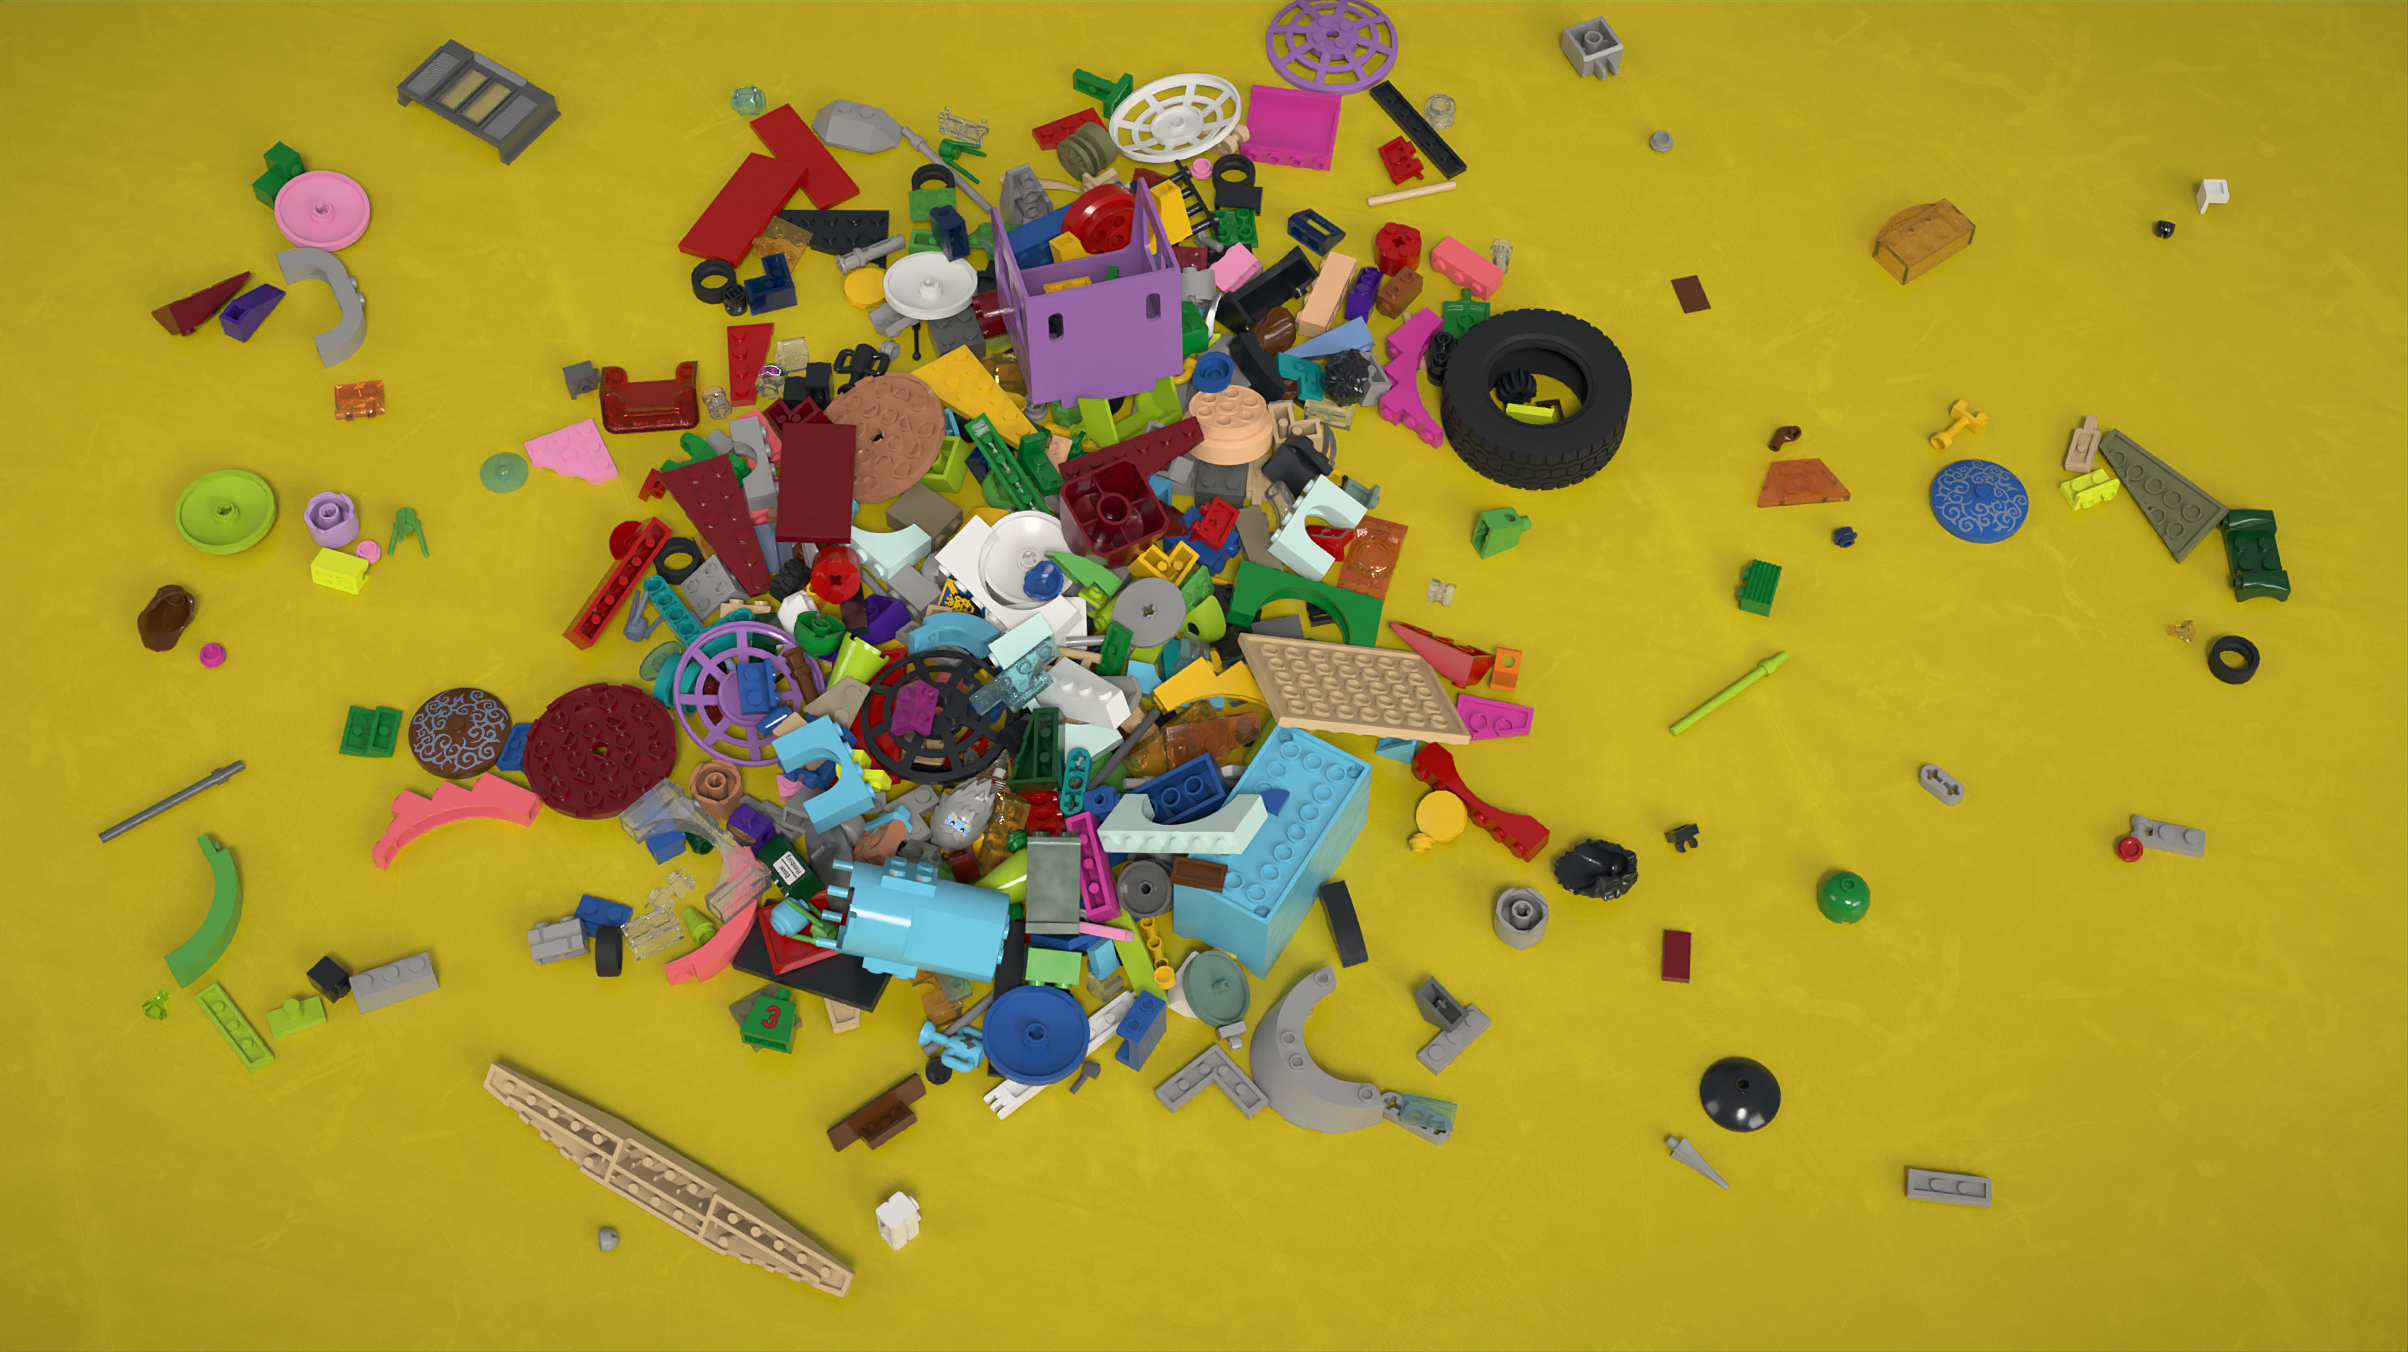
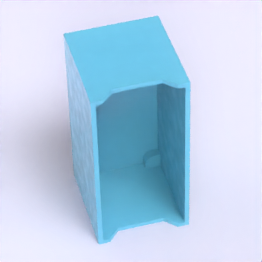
(1289, 856)

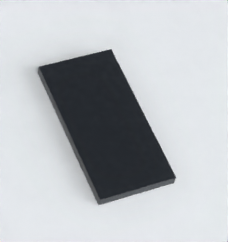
(832, 978)

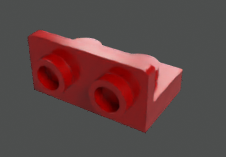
(1400, 160)
(1214, 523)
(1331, 539)

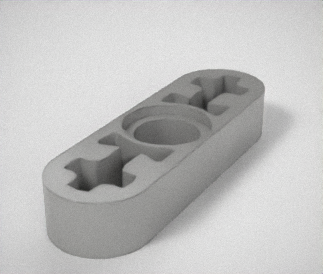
(1394, 1115)

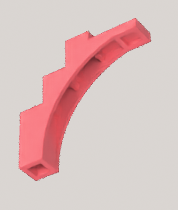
(449, 803)

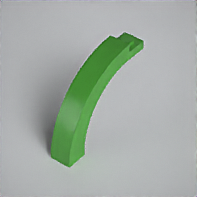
(218, 929)

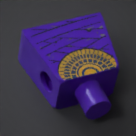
(751, 828)

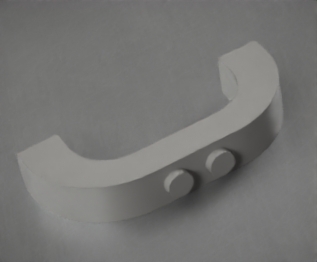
(318, 264)

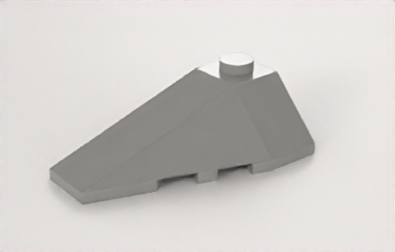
(1023, 196)

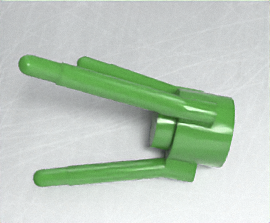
(405, 524)
(820, 927)

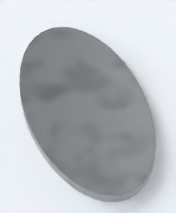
(823, 850)

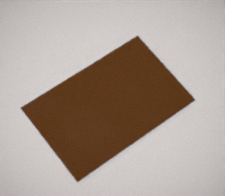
(1690, 294)

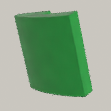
(370, 732)

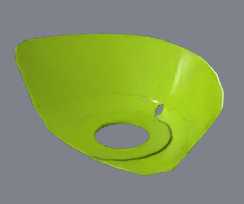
(1208, 619)

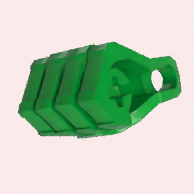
(701, 451)

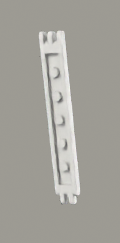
(1102, 1028)

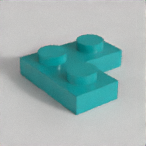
(1304, 372)

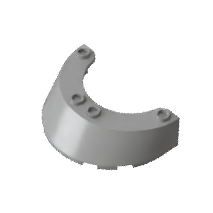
(1294, 1081)

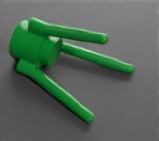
(952, 150)

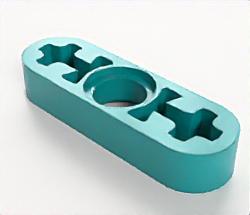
(1070, 774)

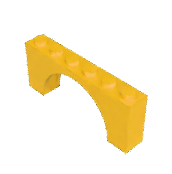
(1171, 211)

